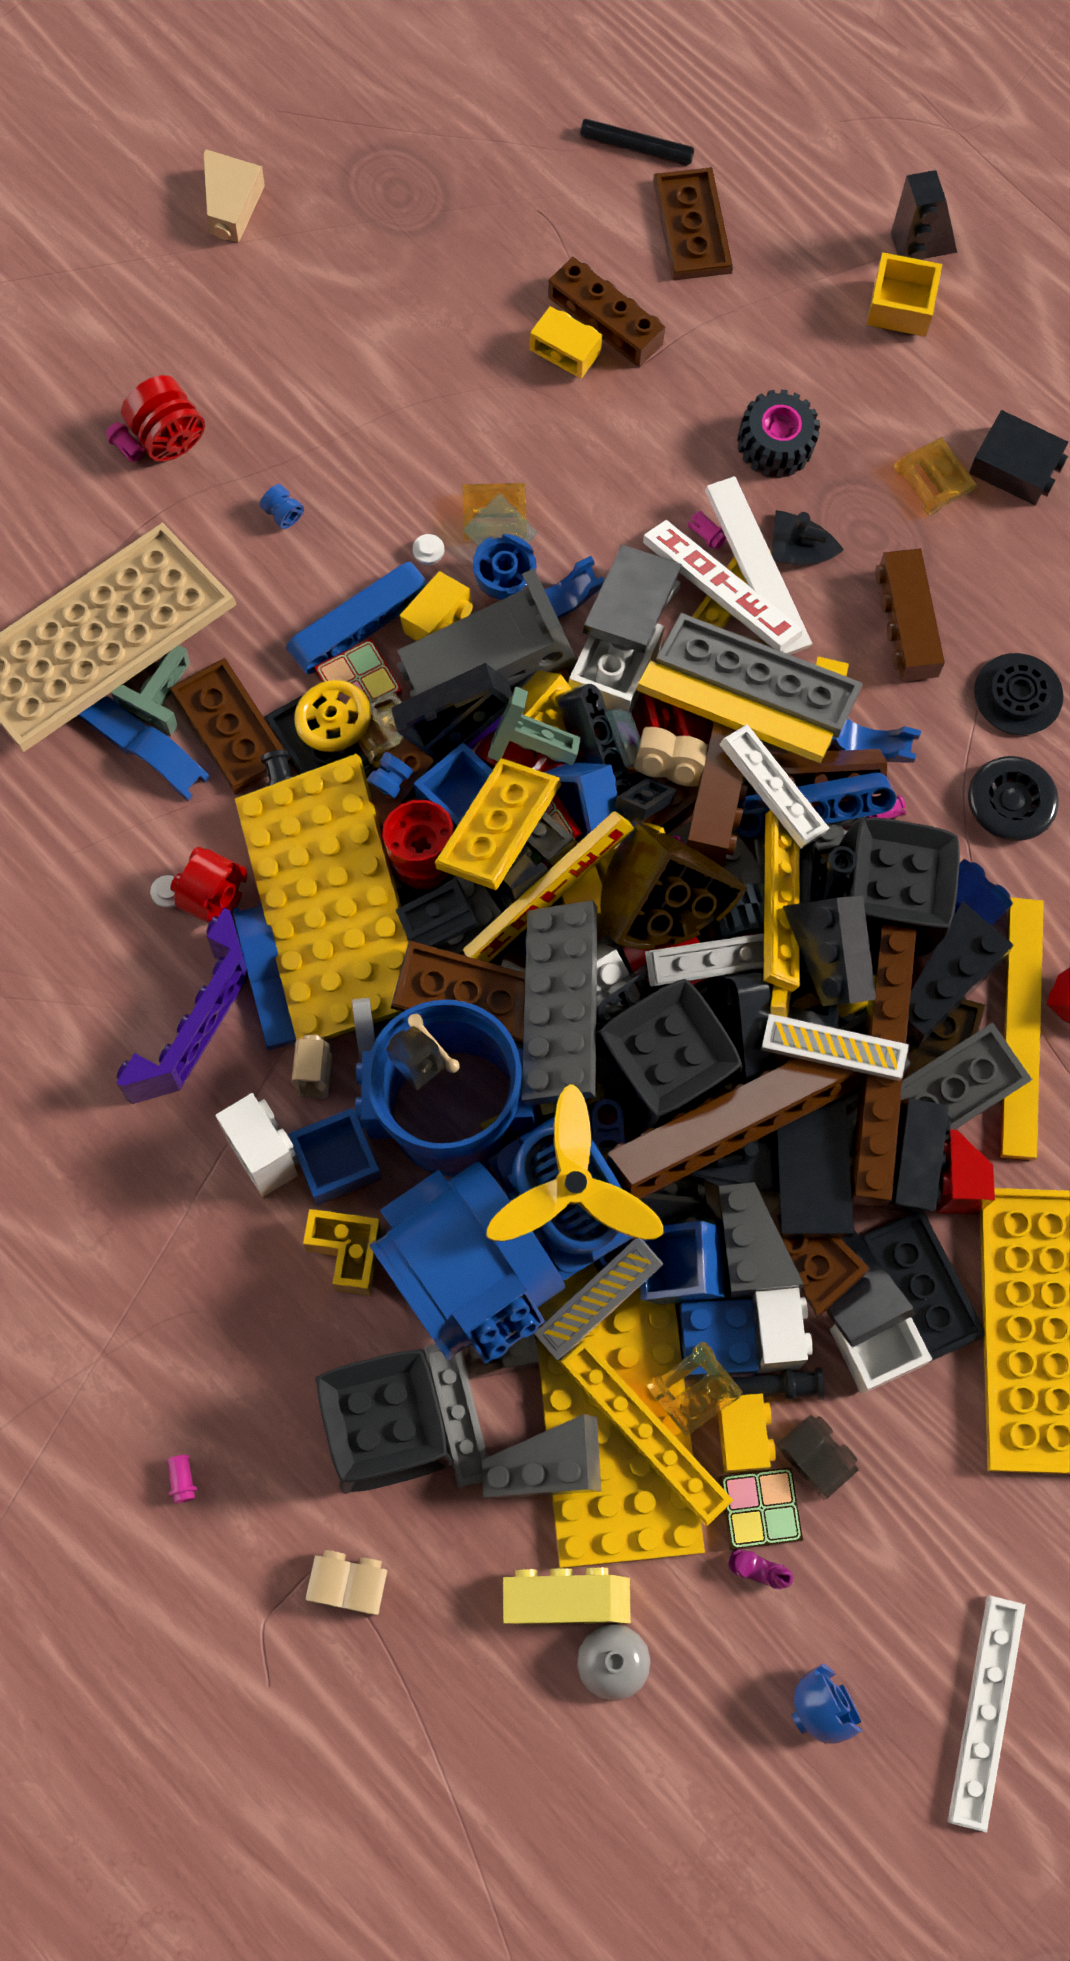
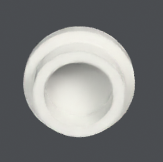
(428, 549)
(161, 892)

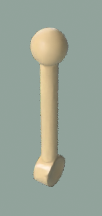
(451, 1065)

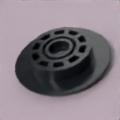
(1023, 683)
(1010, 802)

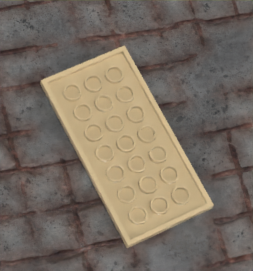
(103, 633)

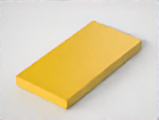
(498, 824)

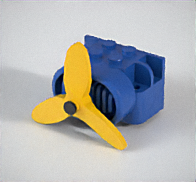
(566, 1192)

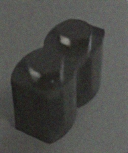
(818, 1456)

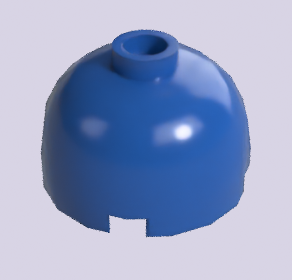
(500, 565)
(824, 1708)

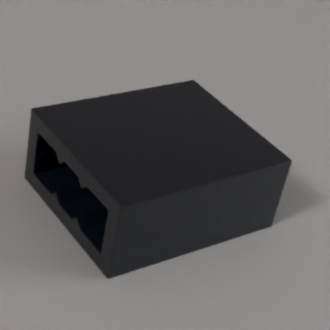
(1019, 458)

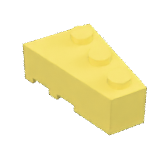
(566, 1597)

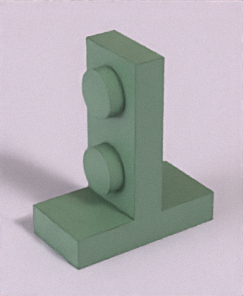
(155, 691)
(531, 733)

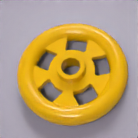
(349, 732)

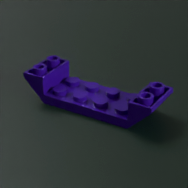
(144, 1080)

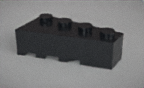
(954, 971)

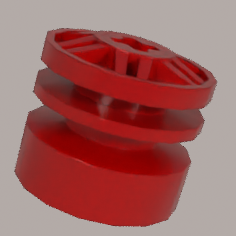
(163, 418)
(414, 839)

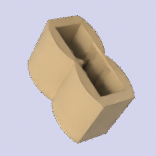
(670, 756)
(312, 1067)
(347, 1583)

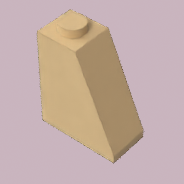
(230, 194)

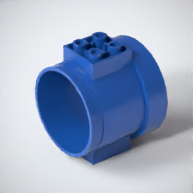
(457, 1029)
(454, 1275)

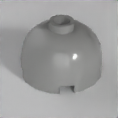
(613, 1662)

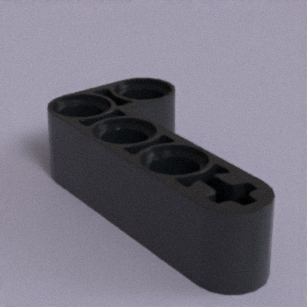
(586, 717)
(747, 1013)

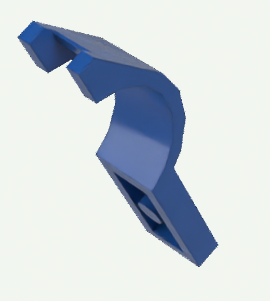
(574, 588)
(146, 743)
(893, 743)
(259, 956)

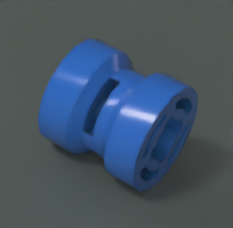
(284, 509)
(389, 775)

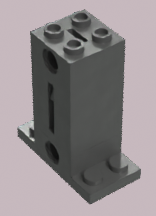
(510, 636)

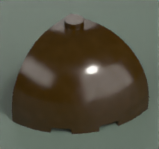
(663, 890)

